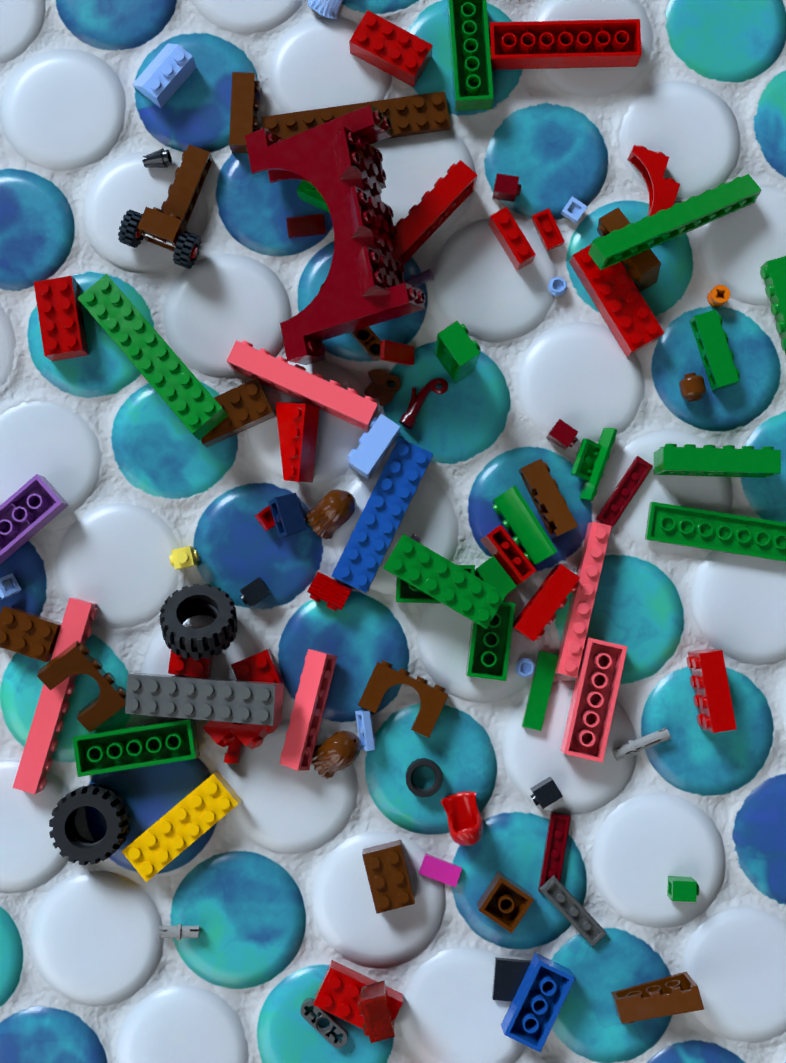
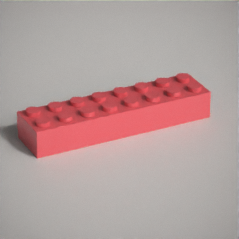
(302, 385)

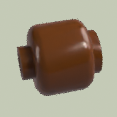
(692, 387)

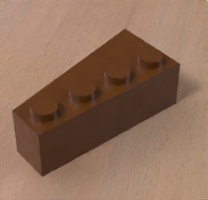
(658, 998)

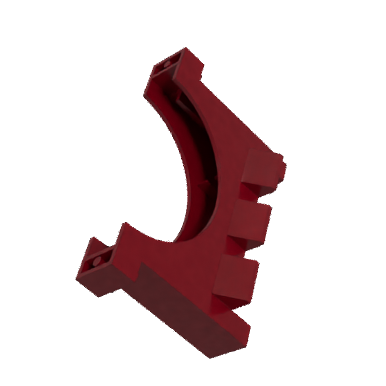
(363, 279)

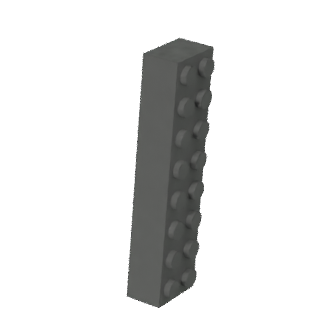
(204, 699)

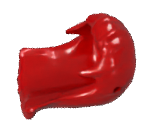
(463, 818)

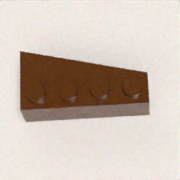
(642, 267)
(547, 498)

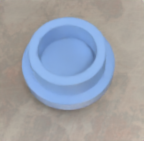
(557, 286)
(525, 667)

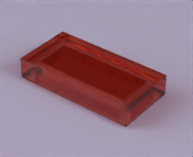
(306, 226)

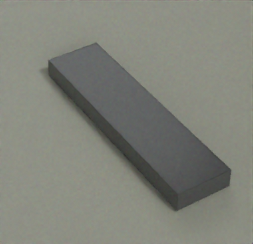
(573, 910)

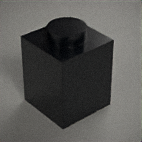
(254, 592)
(545, 793)

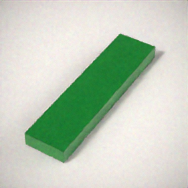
(540, 690)

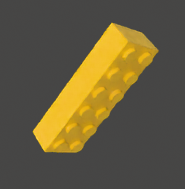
(181, 826)

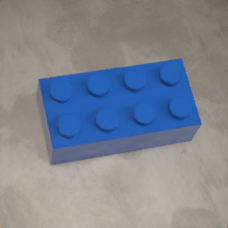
(537, 1002)

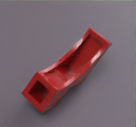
(250, 734)

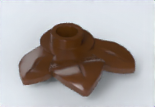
(379, 386)

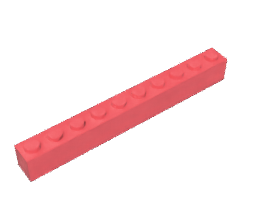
(53, 704)

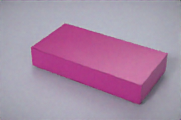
(440, 870)

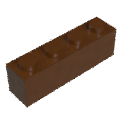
(243, 109)
(187, 183)

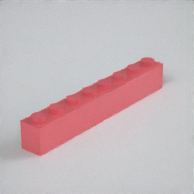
(582, 599)

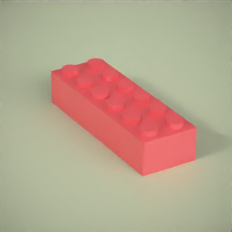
(593, 700)

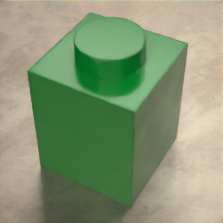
(682, 889)

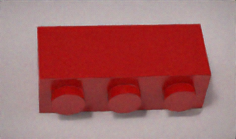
(511, 238)
(508, 554)

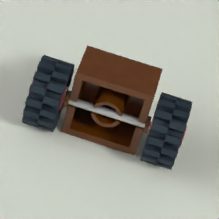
(162, 231)

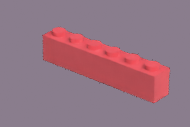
(308, 710)

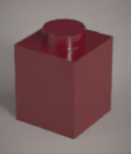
(506, 187)
(563, 435)

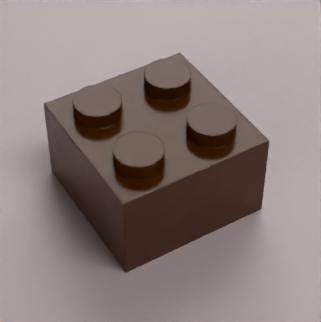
(505, 902)

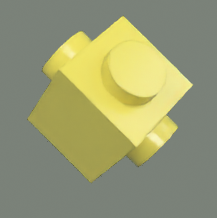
(184, 558)

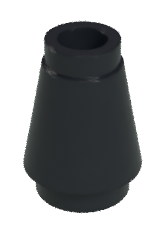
(157, 159)

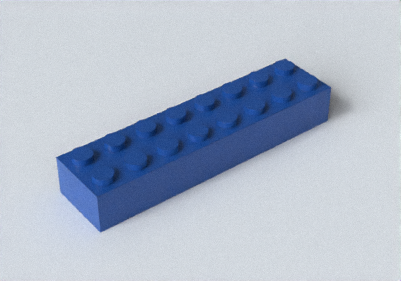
(382, 515)

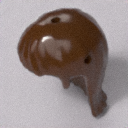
(331, 513)
(336, 753)

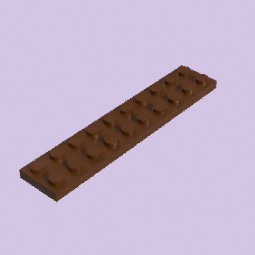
(407, 115)

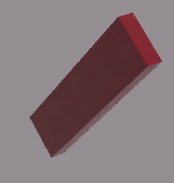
(624, 492)
(554, 847)

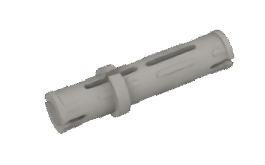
(642, 743)

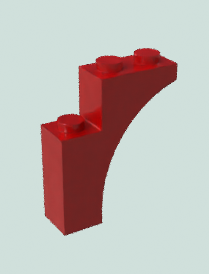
(652, 167)

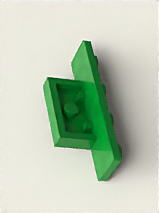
(592, 461)

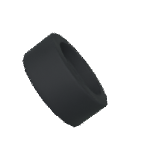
(438, 777)

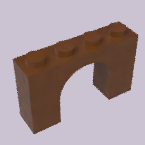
(79, 661)
(431, 698)

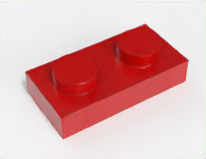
(547, 229)

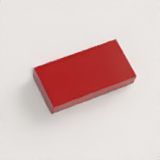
(397, 353)

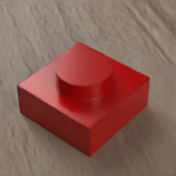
(265, 518)

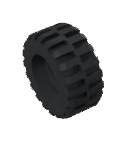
(198, 641)
(69, 839)

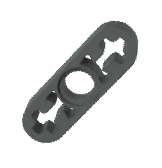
(309, 1017)

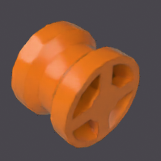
(715, 299)

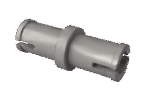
(179, 931)

